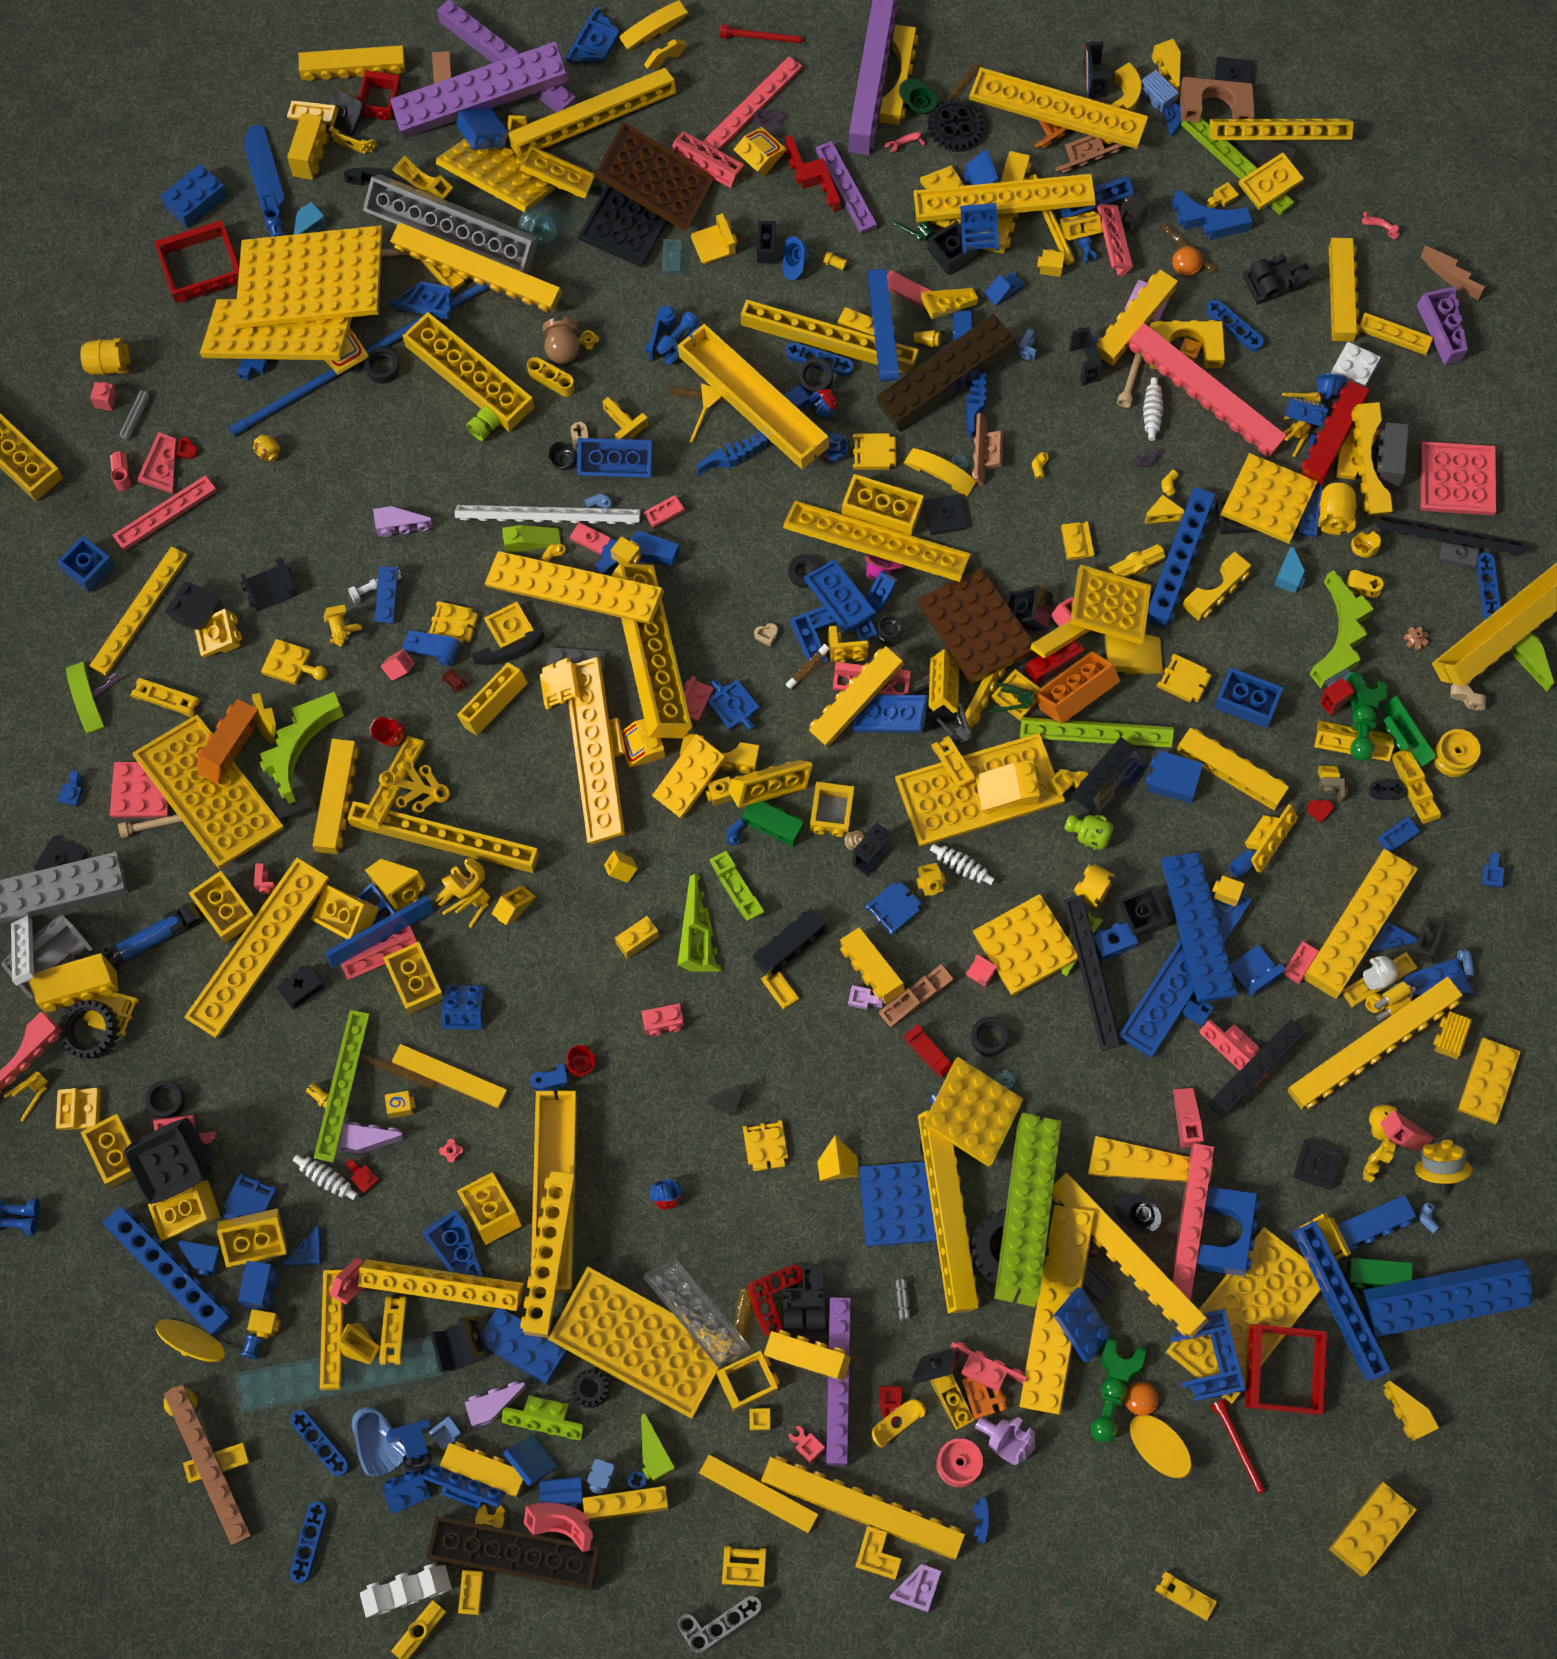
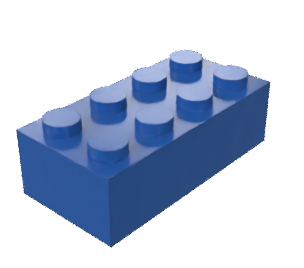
(614, 457)
(527, 1353)

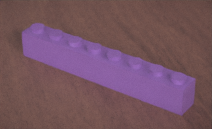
(838, 1390)

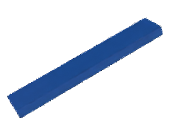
(1309, 521)
(379, 931)

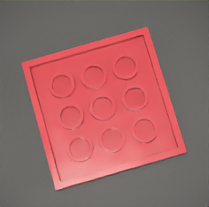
(1457, 478)

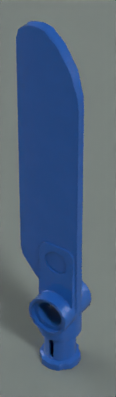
(265, 178)

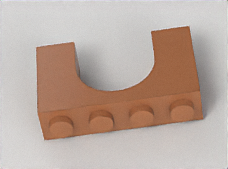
(1235, 94)

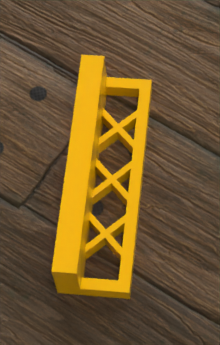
(943, 682)
(1339, 739)

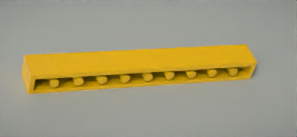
(592, 112)
(476, 267)
(821, 334)
(450, 839)
(1374, 1043)
(949, 1221)
(1133, 1259)
(863, 1508)

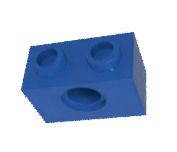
(1125, 939)

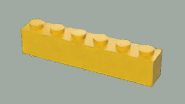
(351, 62)
(1015, 170)
(1342, 289)
(1140, 310)
(856, 696)
(1232, 768)
(335, 796)

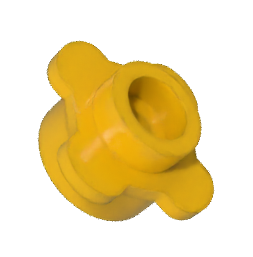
(588, 335)

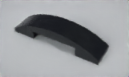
(359, 175)
(486, 657)

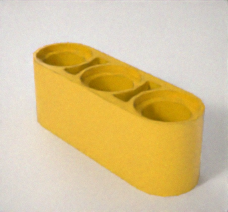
(545, 370)

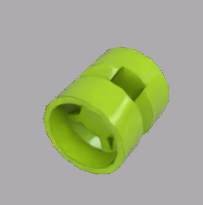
(483, 423)

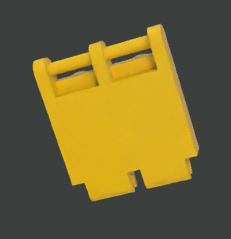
(875, 451)
(453, 621)
(1185, 679)
(559, 683)
(120, 1005)
(765, 1145)
(1332, 1235)

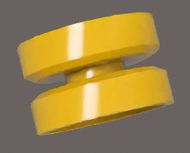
(1456, 753)

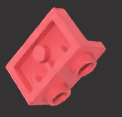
(696, 697)
(662, 1019)
(346, 1282)

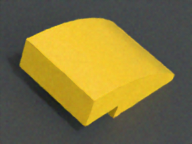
(1133, 657)

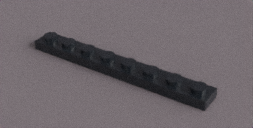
(1456, 536)
(1092, 973)

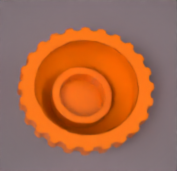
(1187, 261)
(1141, 1398)

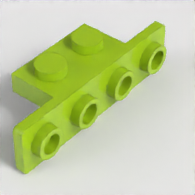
(543, 1416)

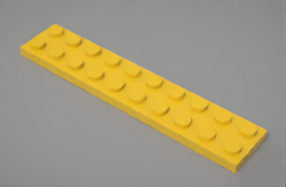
(1058, 108)
(1008, 196)
(877, 541)
(574, 587)
(595, 755)
(256, 948)
(1062, 1274)

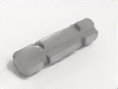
(903, 1300)

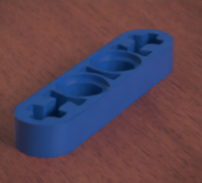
(1236, 324)
(819, 354)
(1487, 587)
(317, 1445)
(312, 1543)

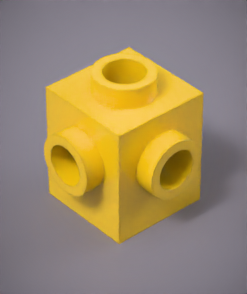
(930, 879)

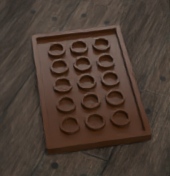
(654, 176)
(976, 625)

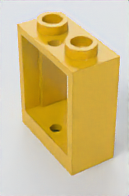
(727, 1387)

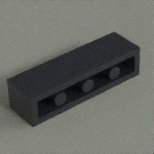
(790, 943)

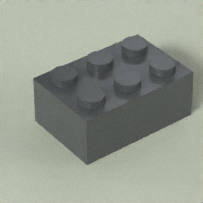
(1391, 454)

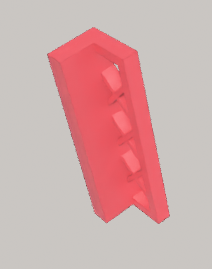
(704, 159)
(1115, 238)
(850, 670)
(374, 955)

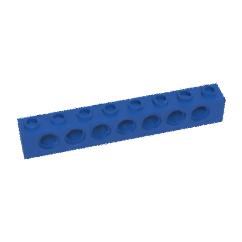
(1198, 500)
(118, 1221)
(1341, 1301)

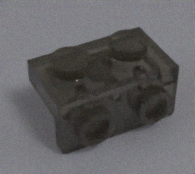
(1269, 150)

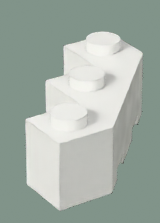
(405, 1590)

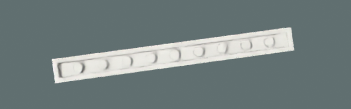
(539, 514)

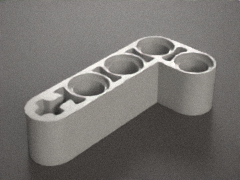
(722, 1621)

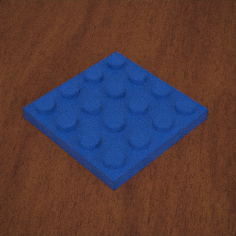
(896, 1204)

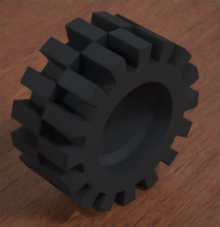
(581, 1379)

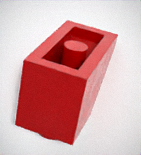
(1336, 696)

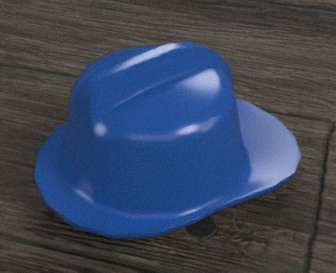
(794, 257)
(1330, 384)

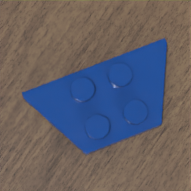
(594, 40)
(426, 298)

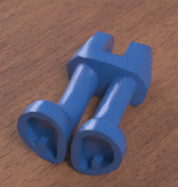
(688, 321)
(31, 1209)

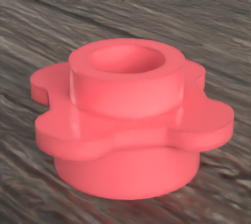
(451, 1156)

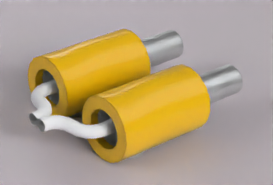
(1395, 998)

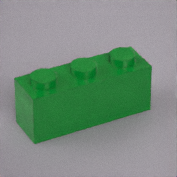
(773, 822)
(1376, 1273)

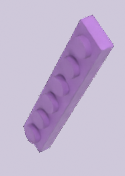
(846, 188)

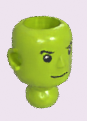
(1092, 831)

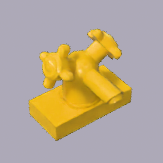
(335, 617)

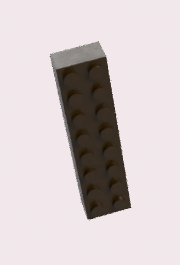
(946, 372)
(513, 1553)

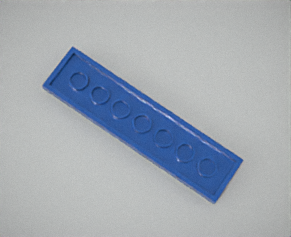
(1198, 927)

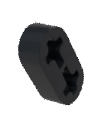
(1387, 785)

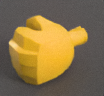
(459, 884)

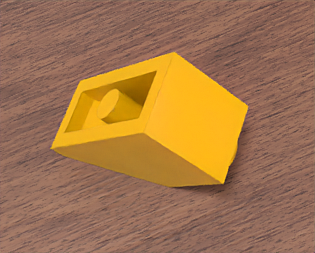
(513, 904)

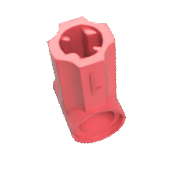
(120, 470)

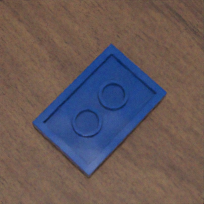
(1082, 1324)

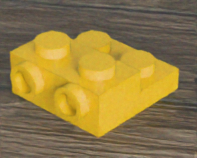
(219, 634)

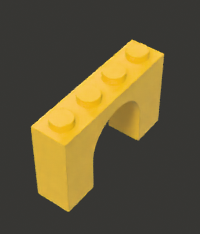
(1206, 332)

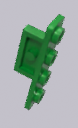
(1406, 732)

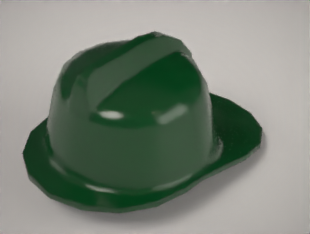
(917, 96)

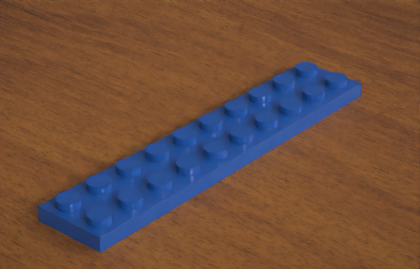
(1173, 988)

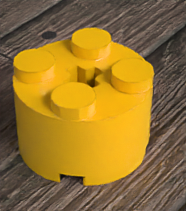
(1095, 885)

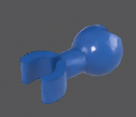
(1085, 243)

